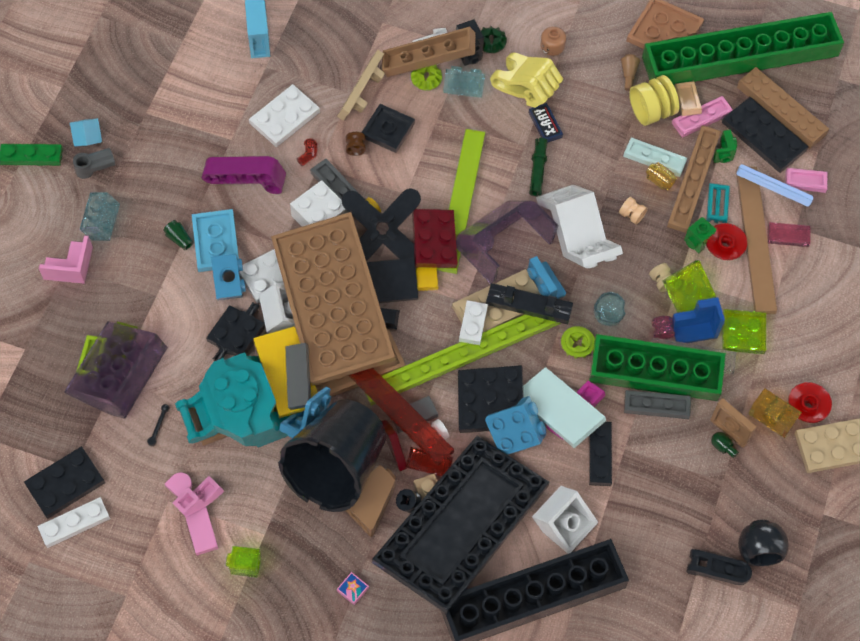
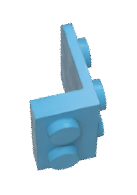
(313, 408)
(516, 427)

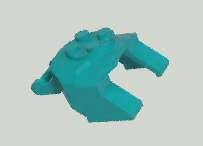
(234, 402)

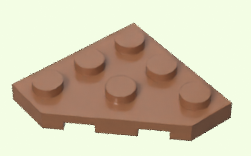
(663, 22)

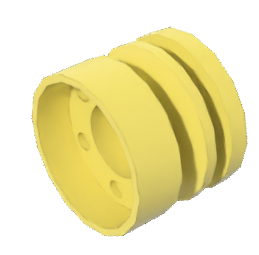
(654, 100)

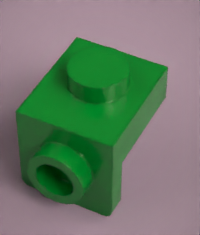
(728, 148)
(699, 234)

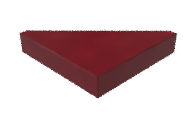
(394, 445)

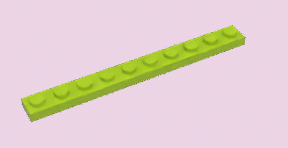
(465, 353)

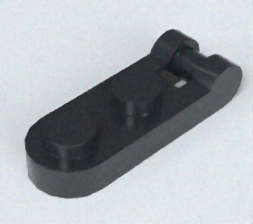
(719, 567)

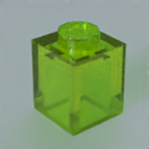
(244, 561)

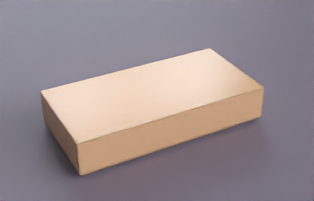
(688, 98)

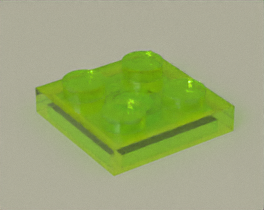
(688, 287)
(744, 331)

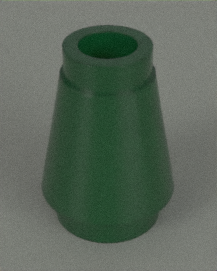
(176, 233)

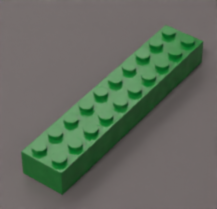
(744, 48)

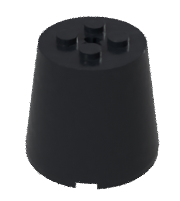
(333, 455)

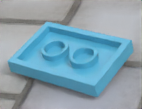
(213, 236)

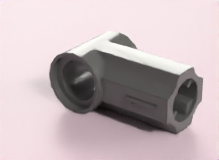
(93, 162)

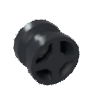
(413, 500)

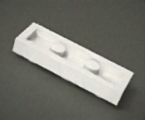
(73, 522)

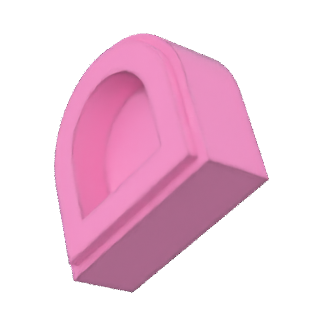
(178, 483)

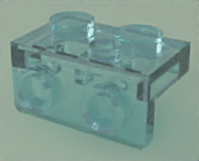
(464, 82)

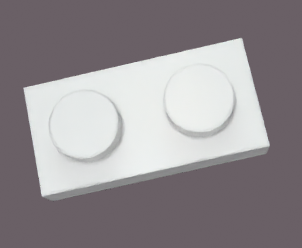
(473, 322)

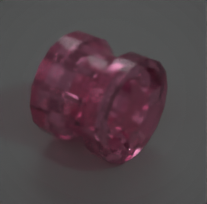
(663, 327)

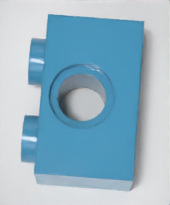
(220, 266)

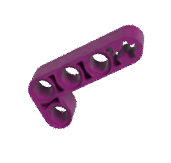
(245, 170)

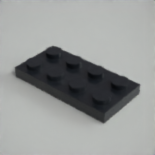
(765, 134)

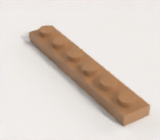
(693, 179)

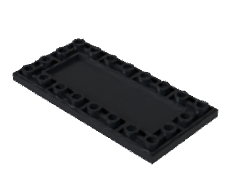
(460, 524)

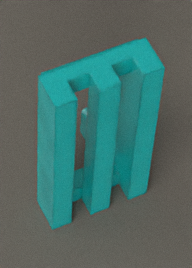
(716, 218)

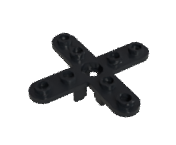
(392, 216)

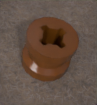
(355, 143)

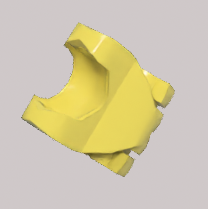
(528, 78)

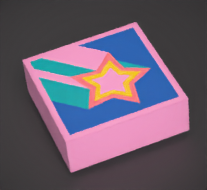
(352, 588)

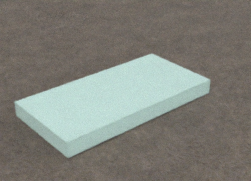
(562, 408)

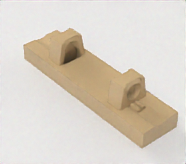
(371, 72)

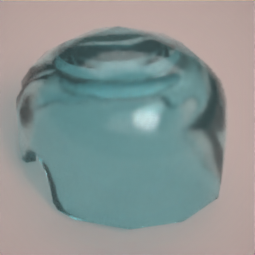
(609, 309)

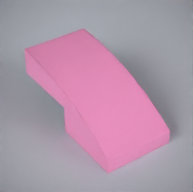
(203, 495)

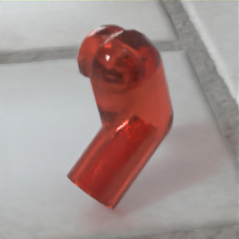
(310, 151)

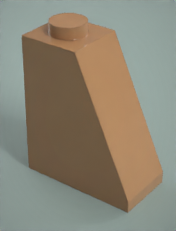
(373, 500)

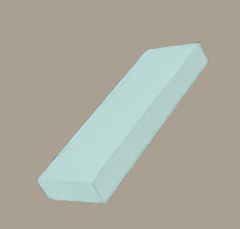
(649, 154)

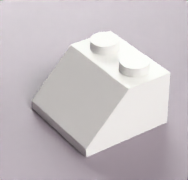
(276, 309)
(565, 518)

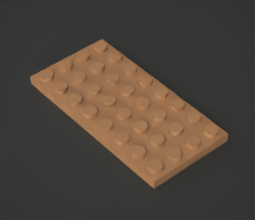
(333, 298)

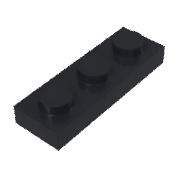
(601, 456)

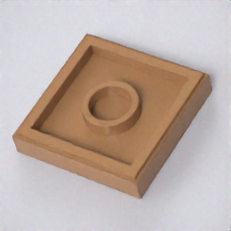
(733, 423)

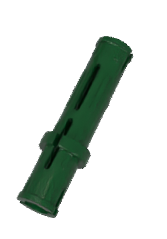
(539, 159)

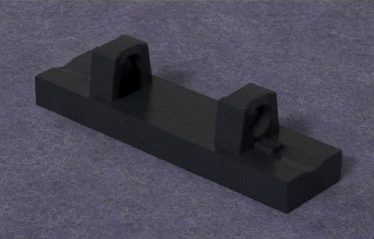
(529, 303)

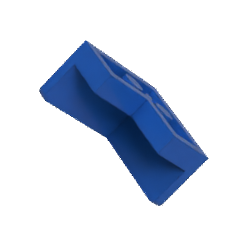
(699, 324)

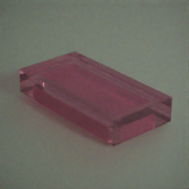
(788, 234)

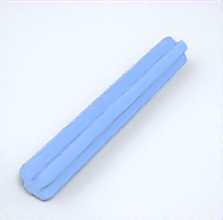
(774, 185)

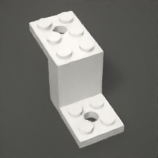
(579, 226)

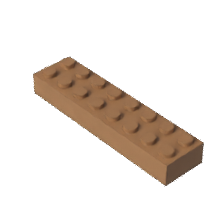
(428, 52)
(783, 107)

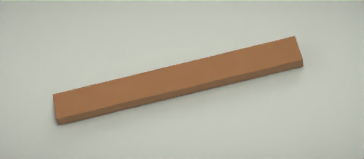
(757, 246)

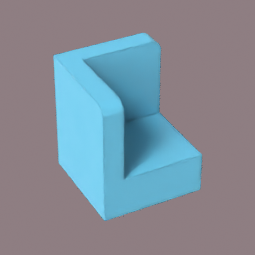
(86, 132)

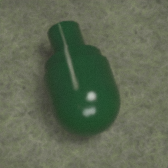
(724, 444)

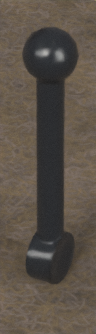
(152, 440)

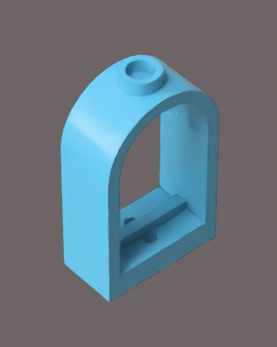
(257, 28)

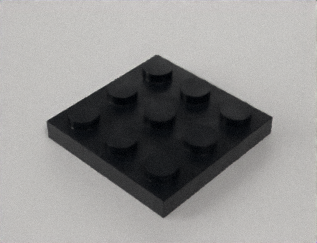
(487, 392)

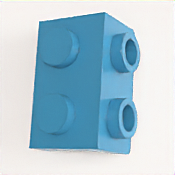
(545, 278)

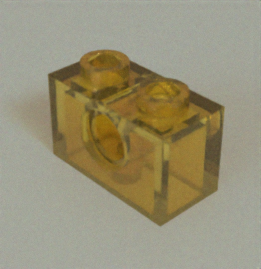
(774, 413)

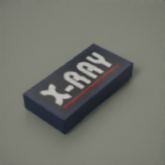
(545, 122)

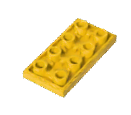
(273, 360)

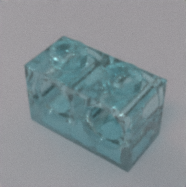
(99, 216)

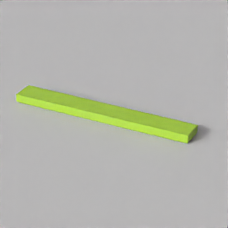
(465, 183)

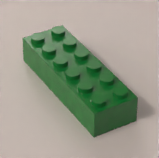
(657, 367)

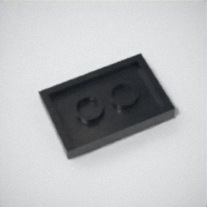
(64, 482)

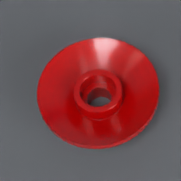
(730, 235)
(815, 396)

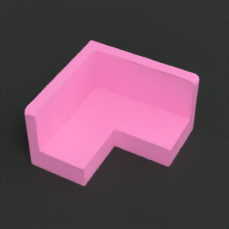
(71, 269)

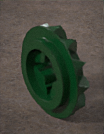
(499, 39)

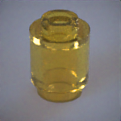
(661, 176)

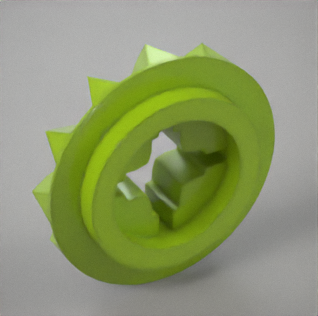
(433, 80)
(576, 333)

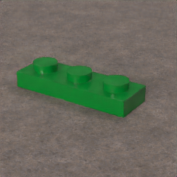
(31, 154)

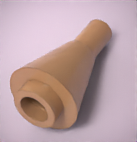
(629, 65)

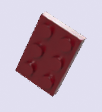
(434, 238)

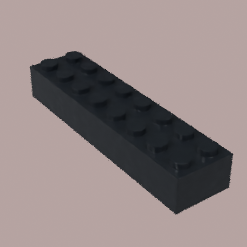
(536, 592)

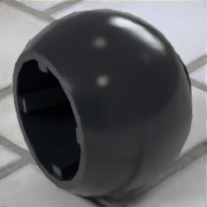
(763, 543)

